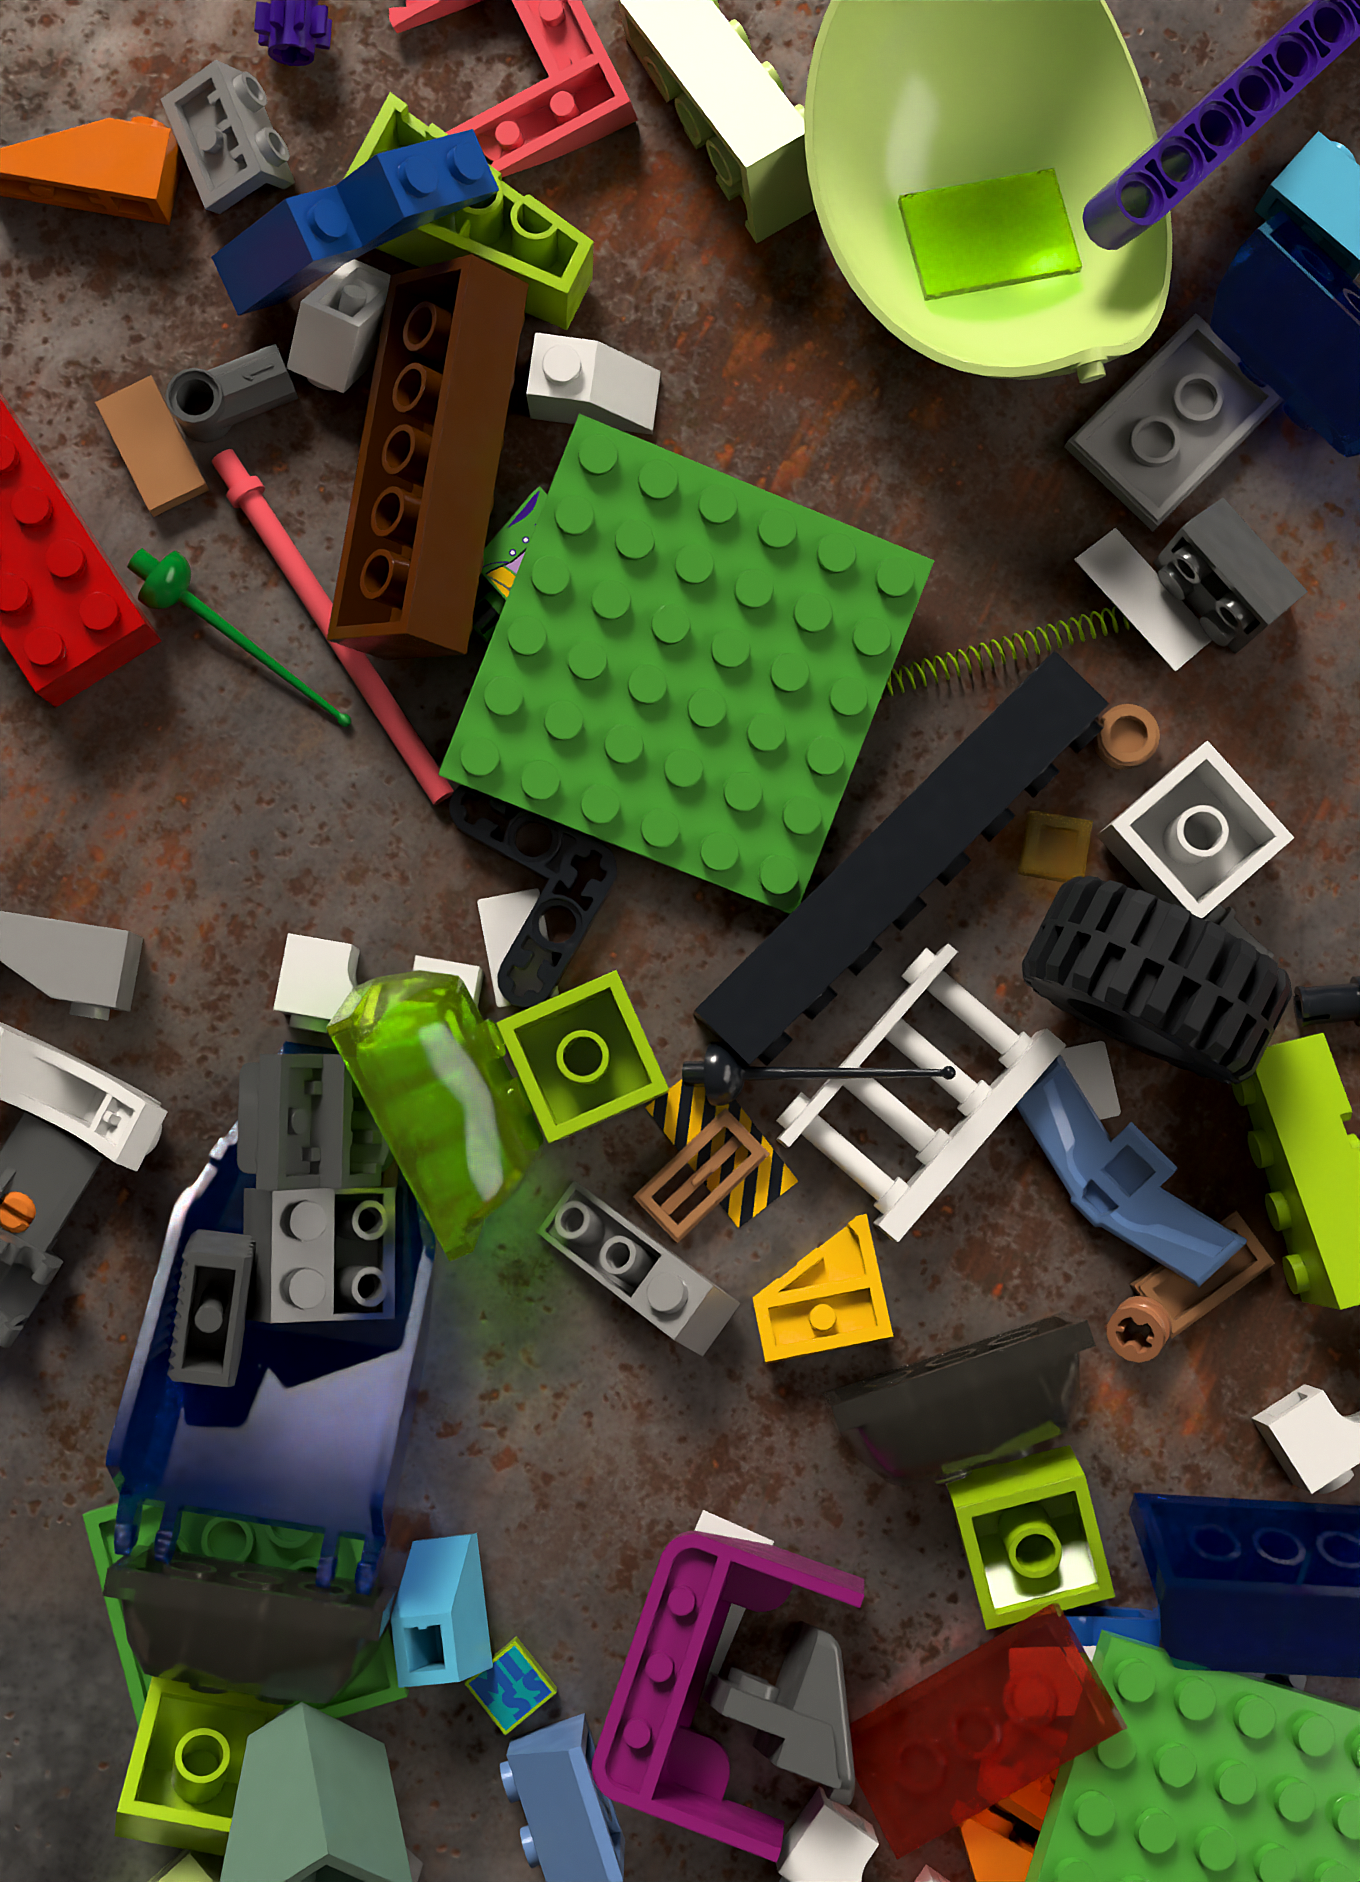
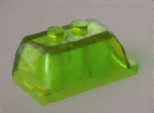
(440, 1097)

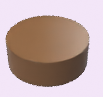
(1127, 737)

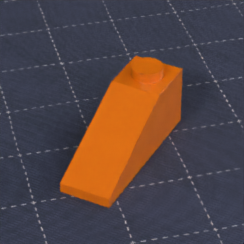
(98, 168)

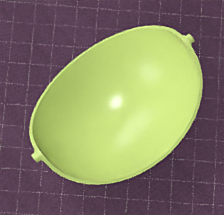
(970, 95)

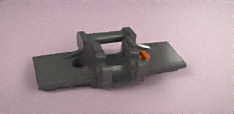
(39, 1187)

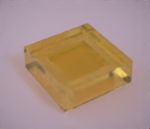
(1054, 846)

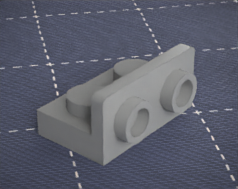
(226, 135)

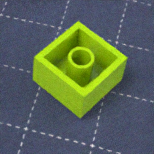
(583, 1057)

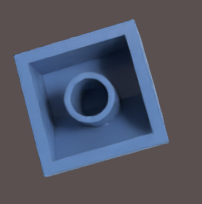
(569, 1820)

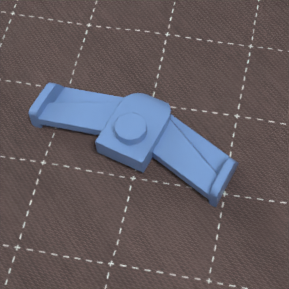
(1121, 1179)

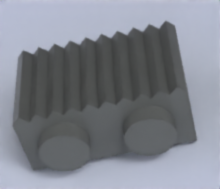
(211, 1308)

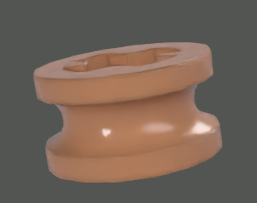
(1135, 1346)

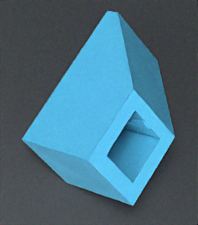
(441, 1613)

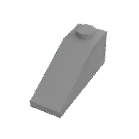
(73, 961)

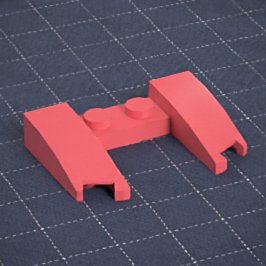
(557, 115)

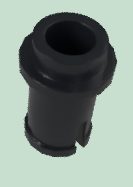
(1328, 1003)

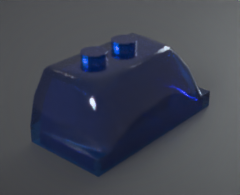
(1296, 328)
(1253, 1583)

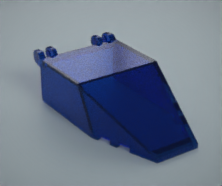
(315, 1407)

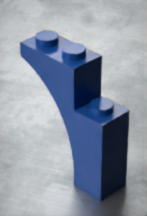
(336, 224)

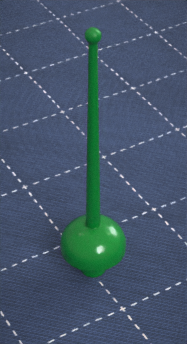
(169, 582)

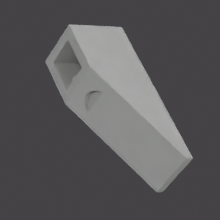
(638, 1269)

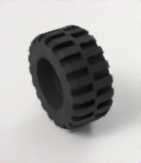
(1157, 978)

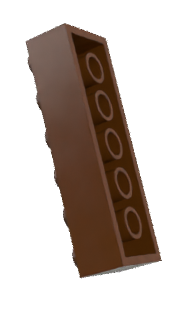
(428, 460)

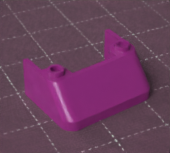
(646, 1744)

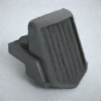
(307, 1125)
(800, 1718)

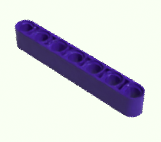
(1220, 122)

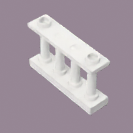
(981, 1104)

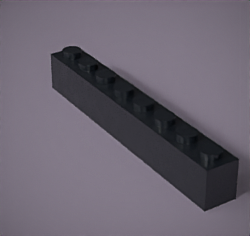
(901, 859)

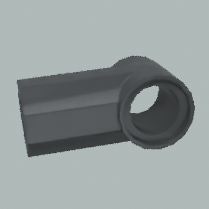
(238, 389)

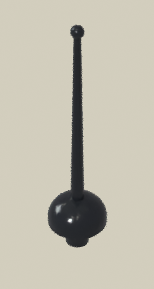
(725, 1073)

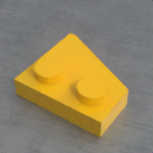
(825, 1300)

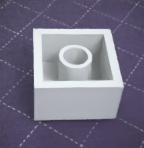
(1196, 833)

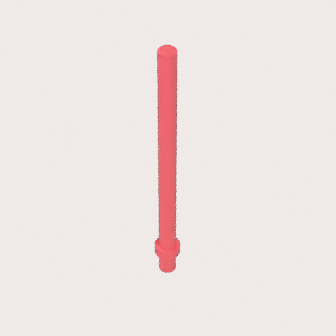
(246, 493)

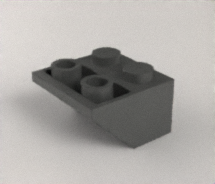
(1227, 576)
(321, 1254)

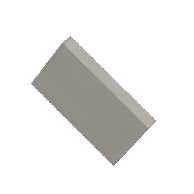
(1172, 423)

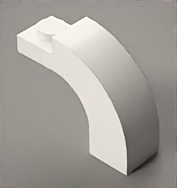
(79, 1098)

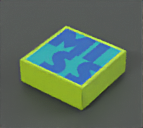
(512, 1686)

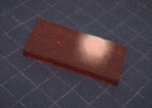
(981, 1730)

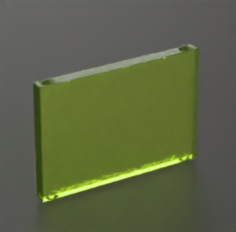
(989, 234)

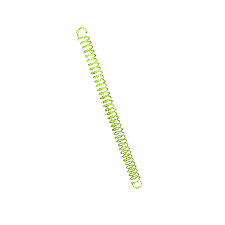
(1000, 647)

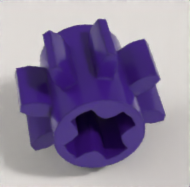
(293, 29)

